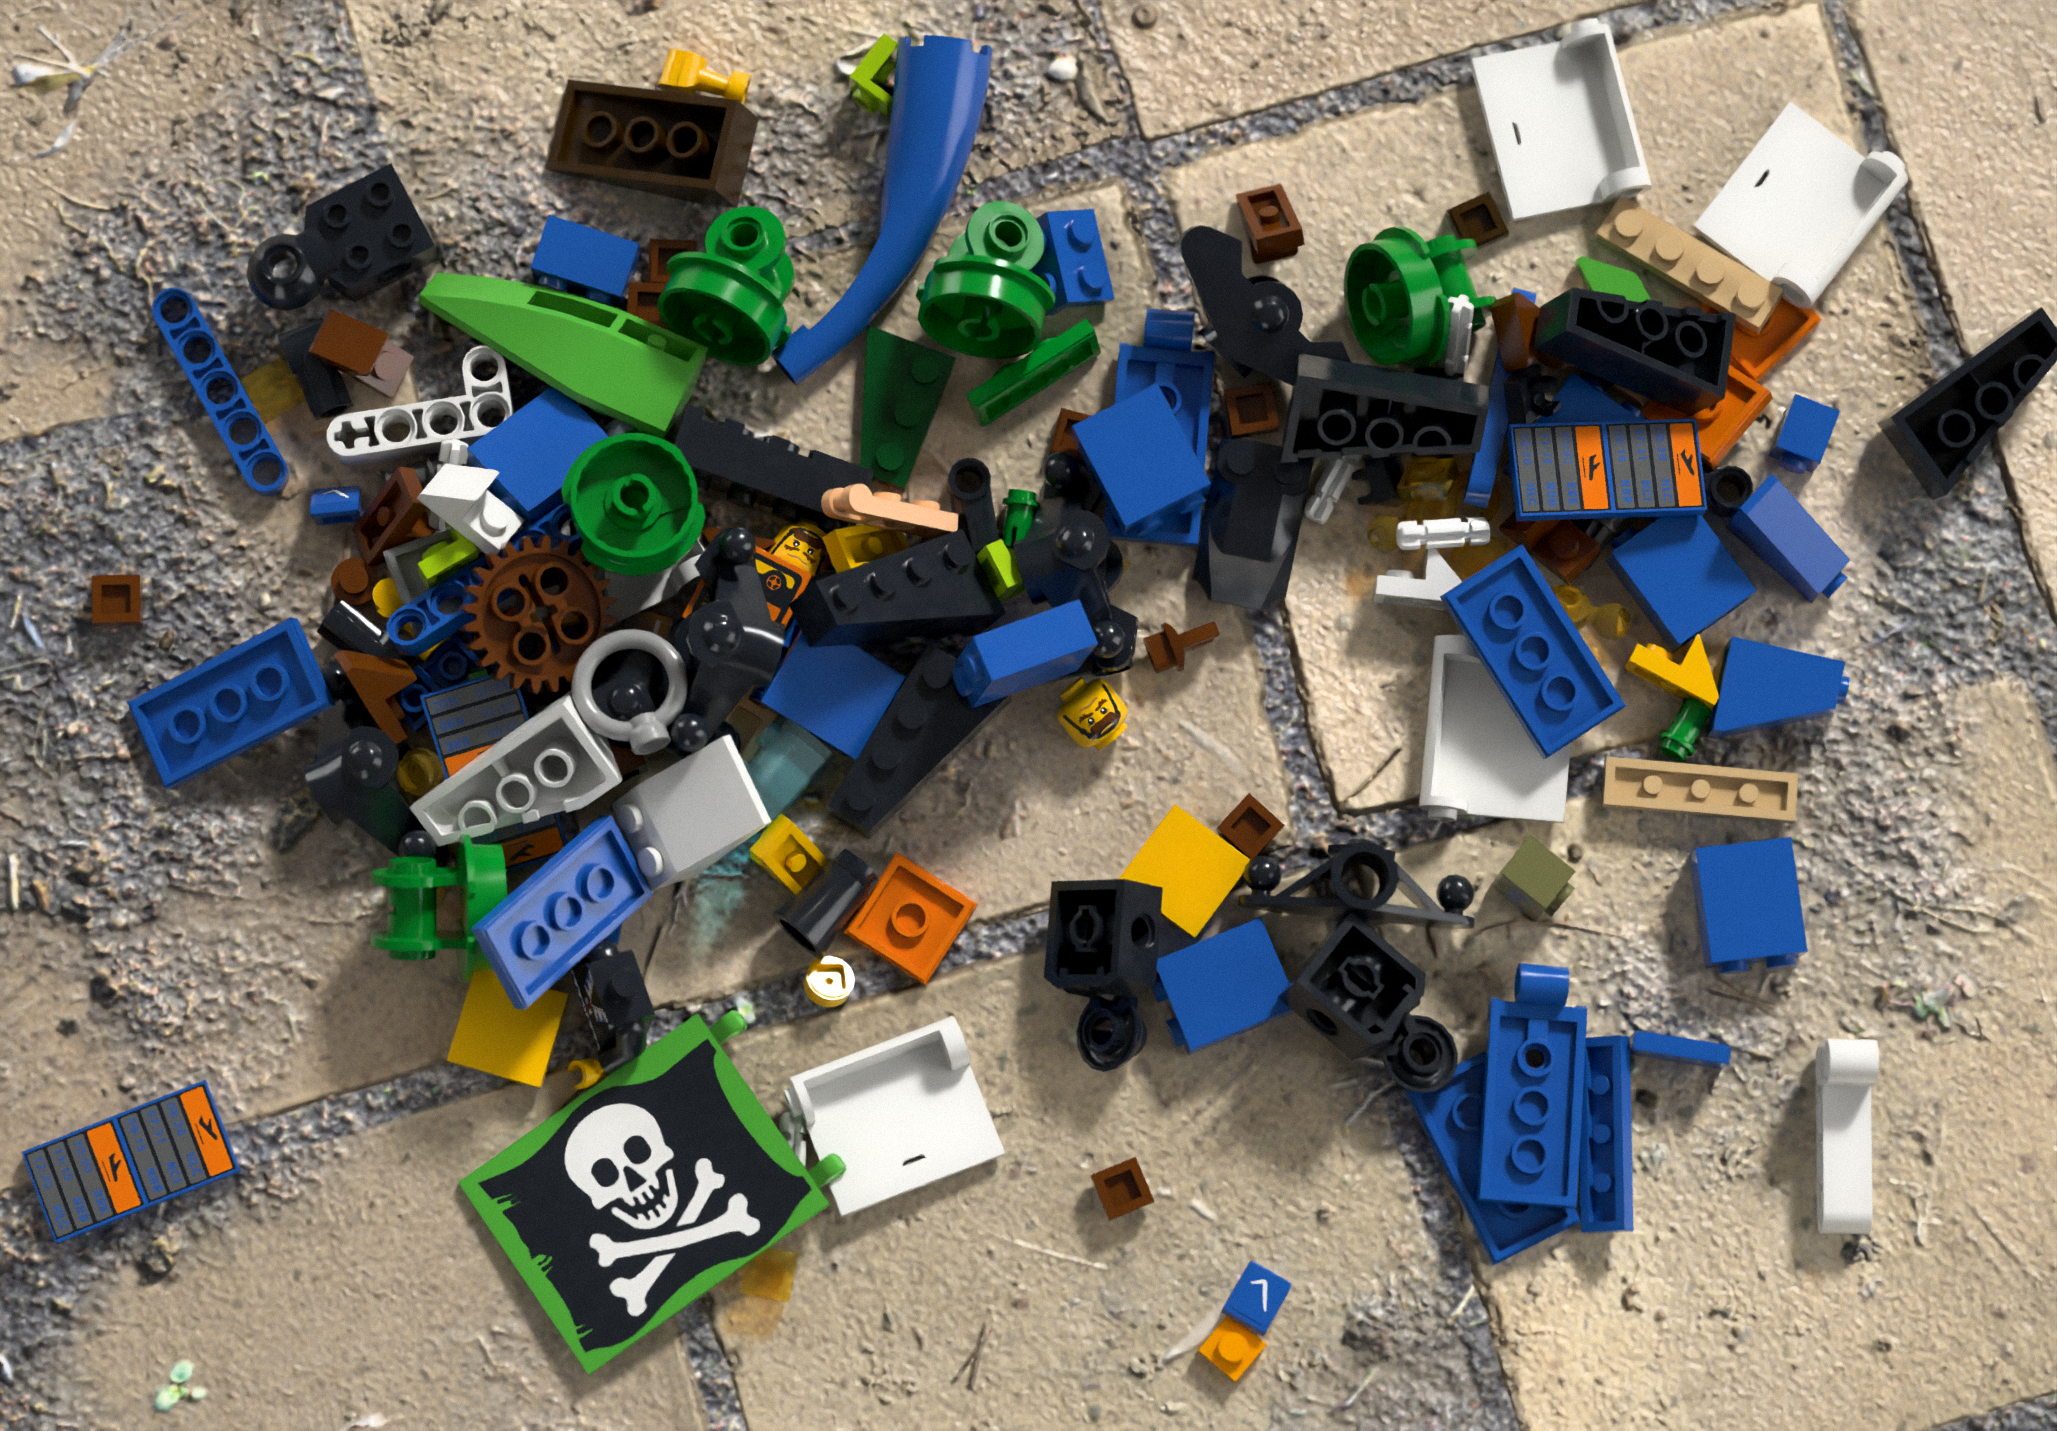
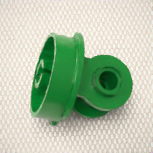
(733, 291)
(984, 291)
(1401, 294)
(633, 504)
(413, 894)

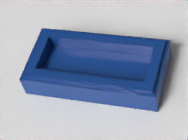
(1679, 1049)

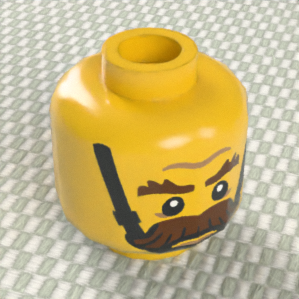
(802, 547)
(1092, 713)

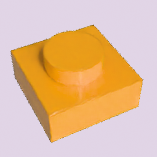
(1231, 1348)

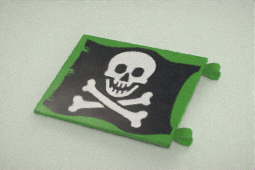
(646, 1191)

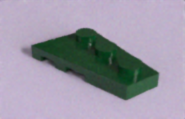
(899, 403)

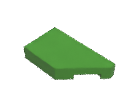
(1611, 279)

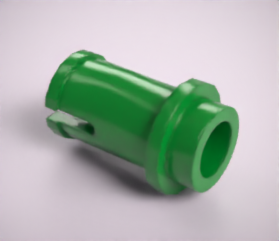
(1018, 515)
(1684, 729)

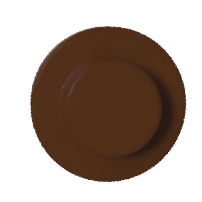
(354, 581)

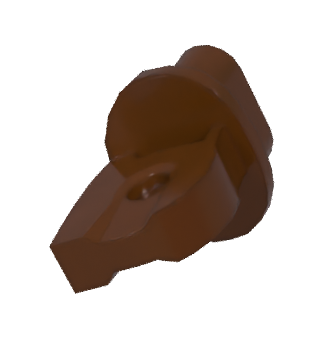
(1168, 648)

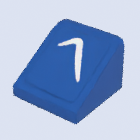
(336, 505)
(1256, 1298)

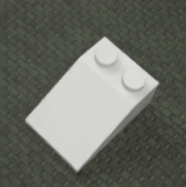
(691, 814)

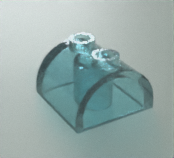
(785, 766)

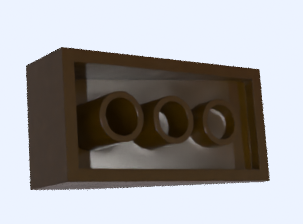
(654, 141)

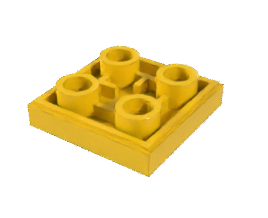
(1191, 867)
(506, 1039)

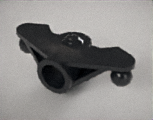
(1250, 318)
(1073, 559)
(724, 642)
(623, 688)
(358, 775)
(1453, 892)

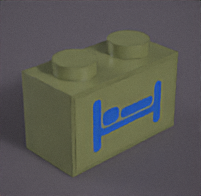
(1535, 880)

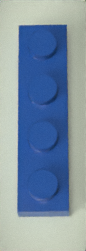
(1606, 1137)

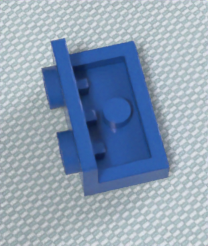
(1073, 260)

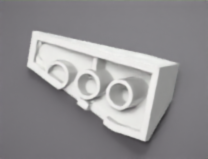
(530, 773)

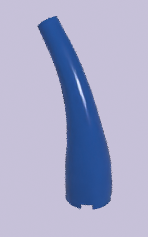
(931, 137)

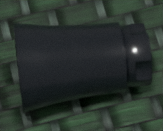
(826, 903)

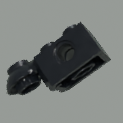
(352, 238)
(1107, 950)
(1361, 1001)

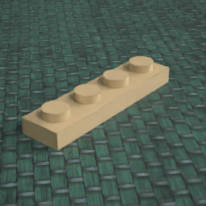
(1689, 264)
(1699, 790)

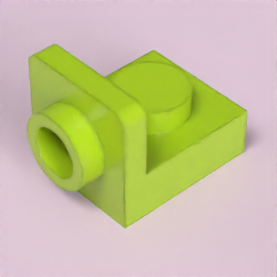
(875, 68)
(445, 560)
(1002, 570)

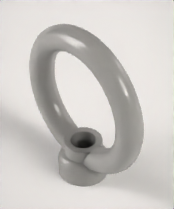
(648, 730)

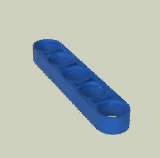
(214, 369)
(1486, 461)
(426, 606)

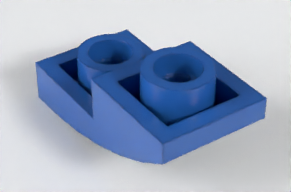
(444, 668)

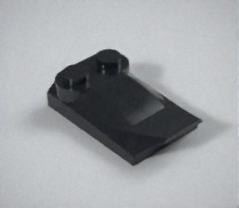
(1251, 524)

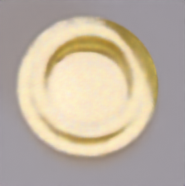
(420, 771)

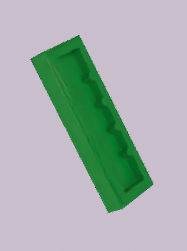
(1038, 370)

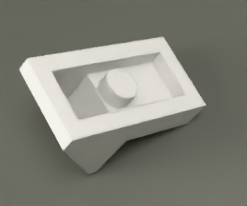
(463, 501)
(1402, 589)

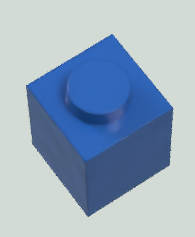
(1803, 435)

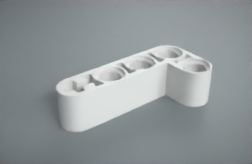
(422, 416)
(1844, 1134)

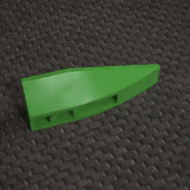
(576, 346)

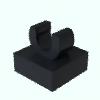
(1526, 395)
(1384, 477)

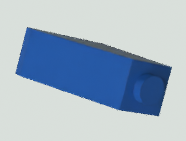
(1789, 540)
(1773, 687)

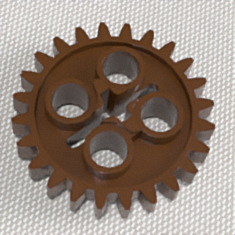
(500, 633)

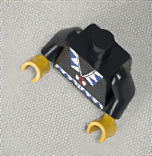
(615, 1010)

